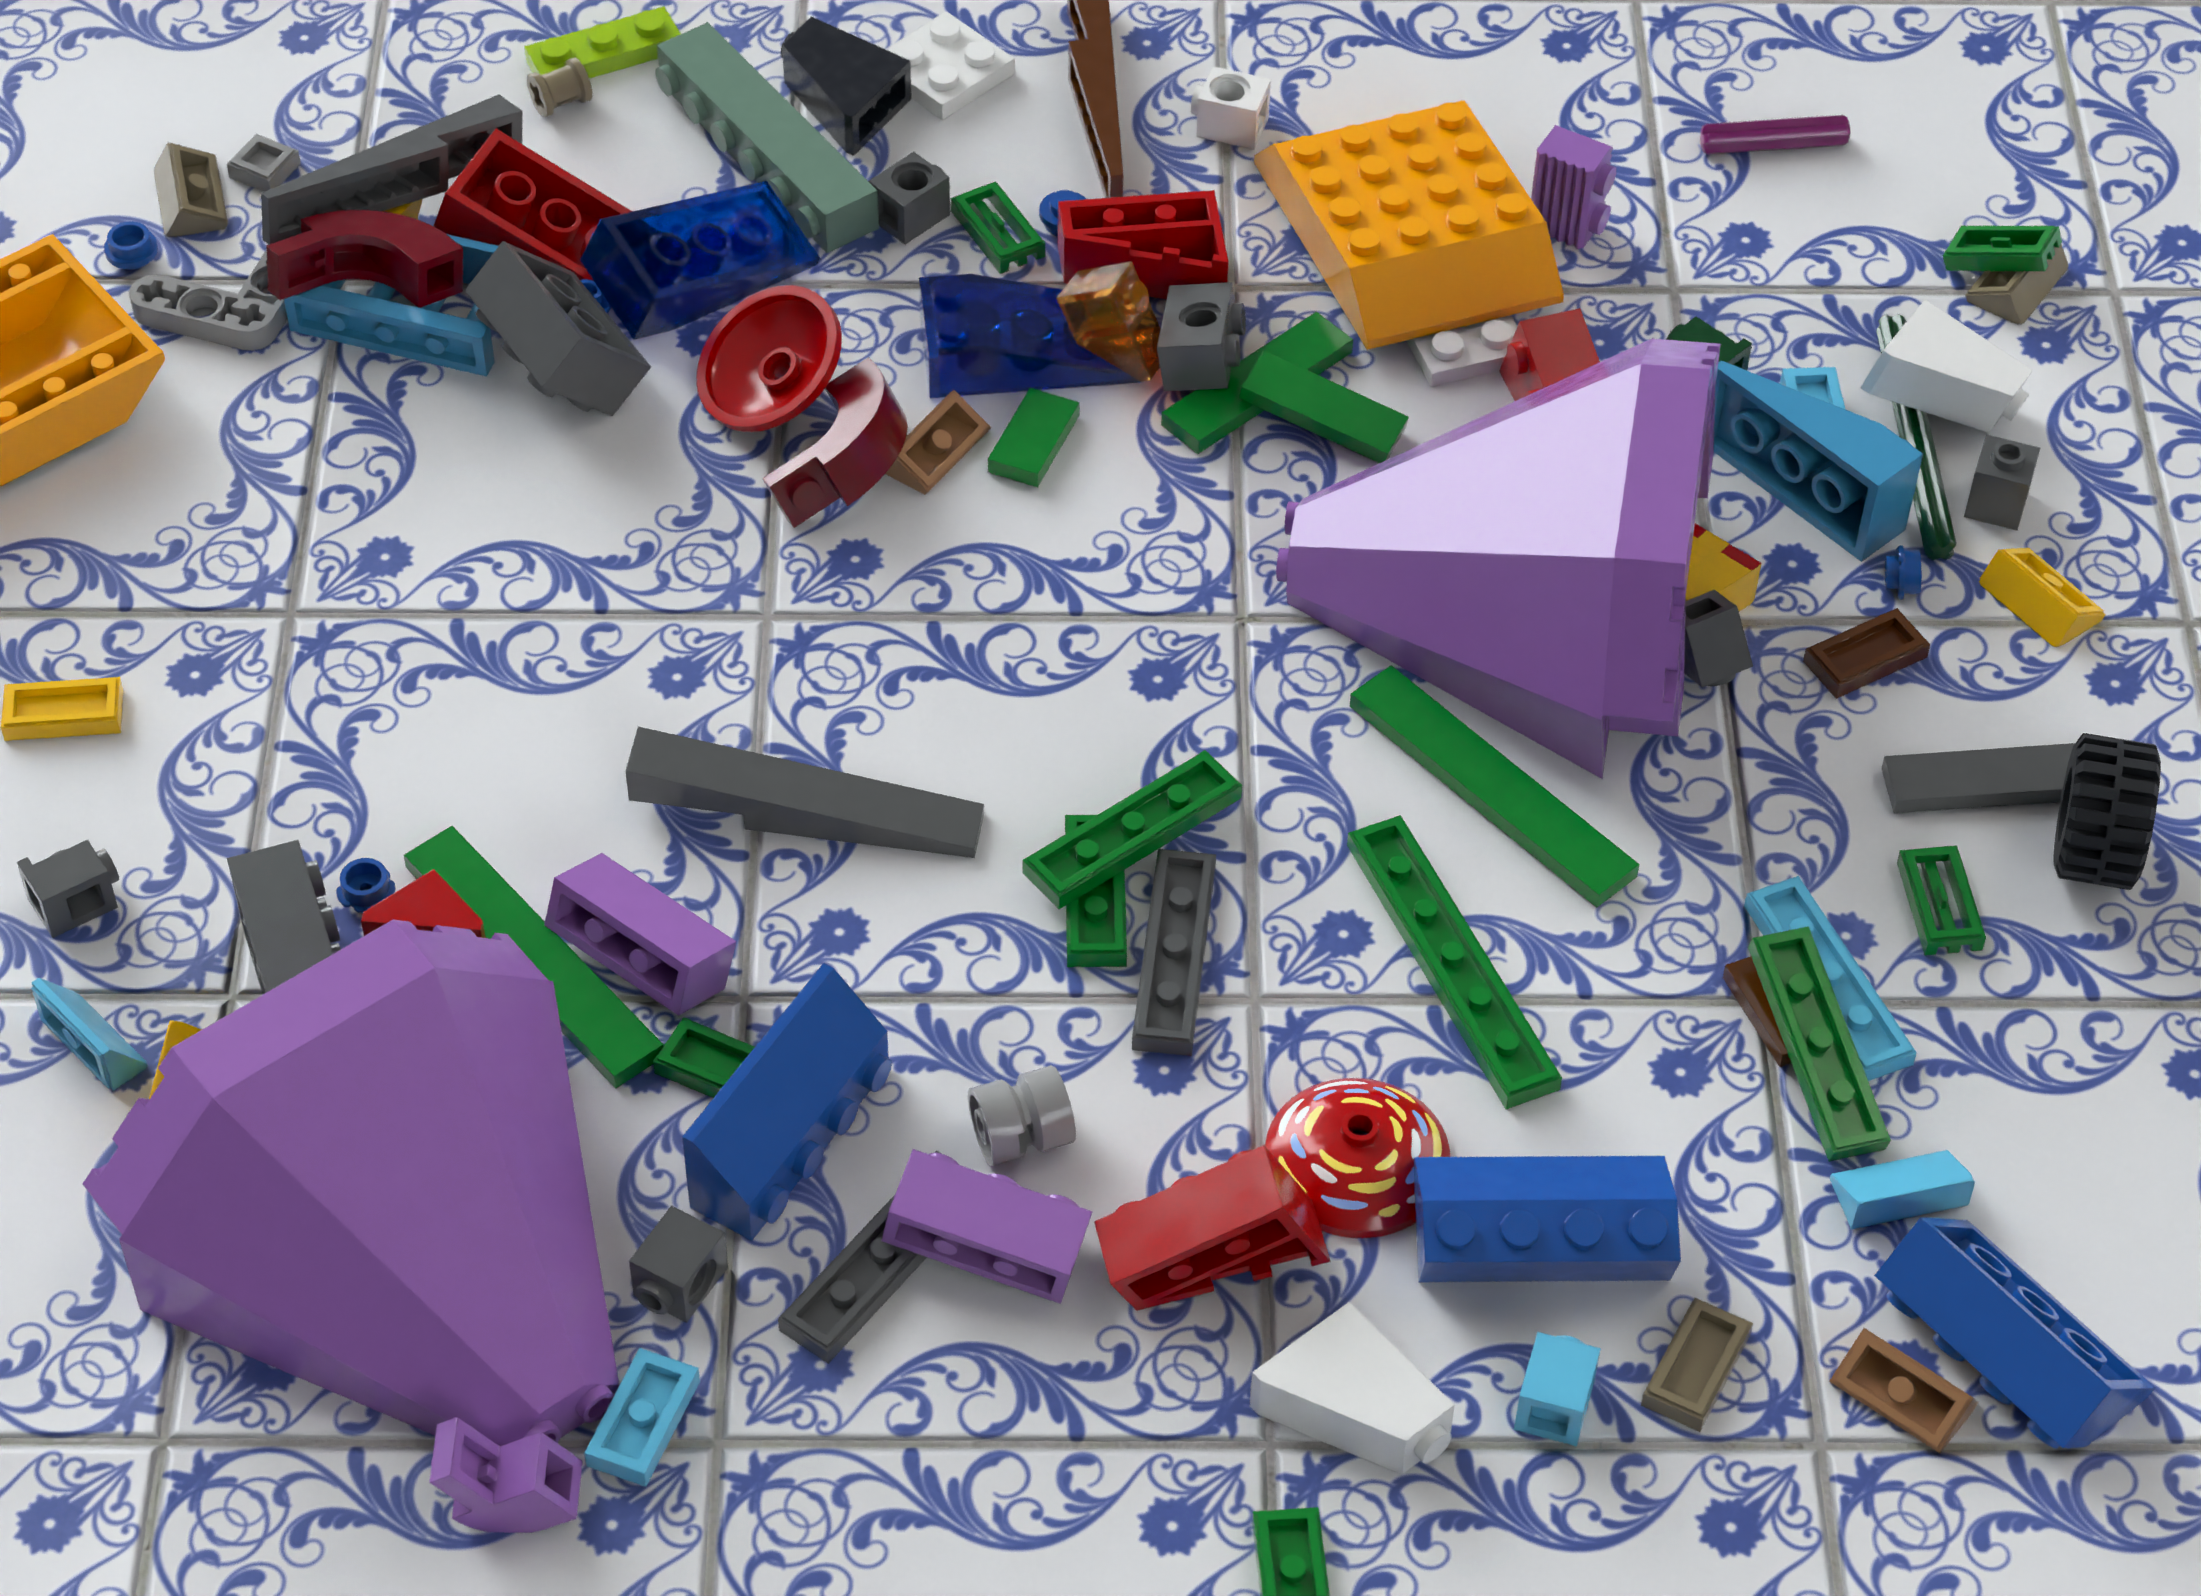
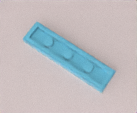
(1872, 1027)

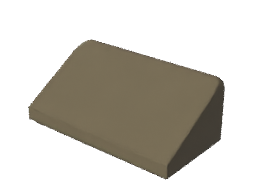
(189, 191)
(2016, 293)

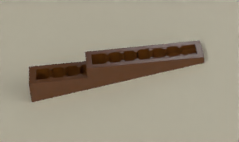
(1094, 88)

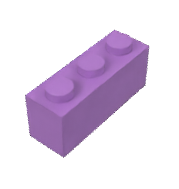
(640, 933)
(986, 1225)

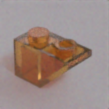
(1113, 318)

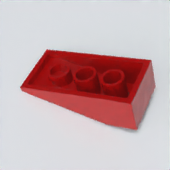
(525, 202)

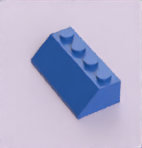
(785, 1105)
(1545, 1219)
(2011, 1332)

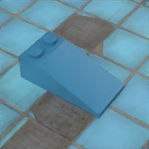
(1817, 459)

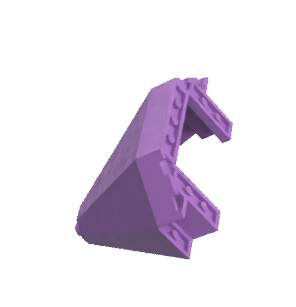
(1531, 551)
(379, 1188)

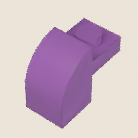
(507, 1486)

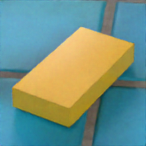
(62, 708)

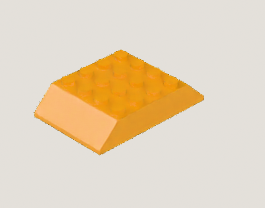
(1415, 223)
(66, 358)

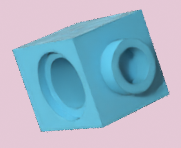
(1557, 1388)

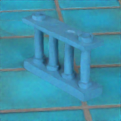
(396, 327)

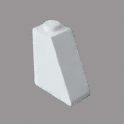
(1948, 372)
(1355, 1394)

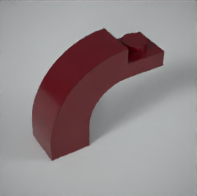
(367, 246)
(852, 452)

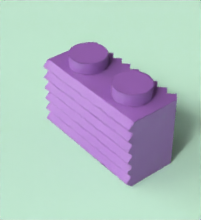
(1572, 184)

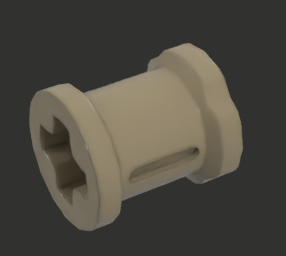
(559, 87)

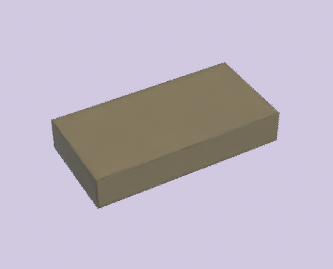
(1697, 1364)

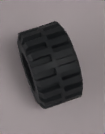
(2107, 811)

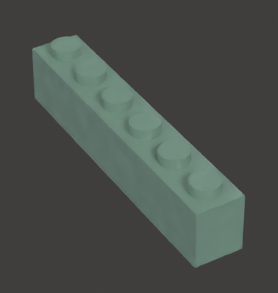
(767, 137)

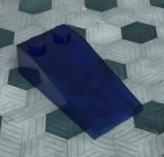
(694, 256)
(1002, 339)

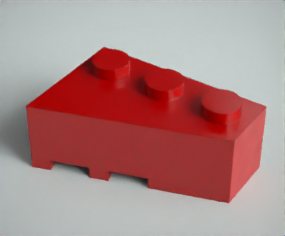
(1164, 235)
(1547, 352)
(1209, 1229)

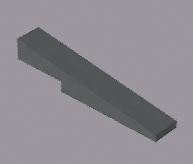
(390, 172)
(798, 797)

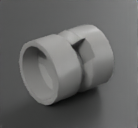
(1021, 1115)

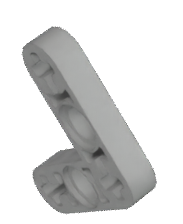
(240, 320)

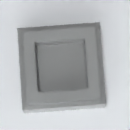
(263, 163)

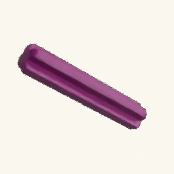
(1775, 134)

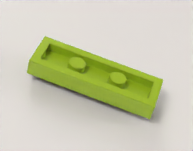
(606, 45)

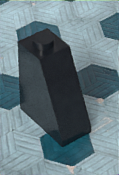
(845, 81)

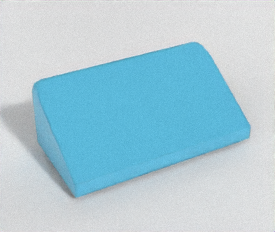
(87, 1034)
(1902, 1189)

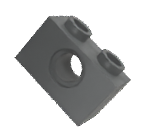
(1200, 336)

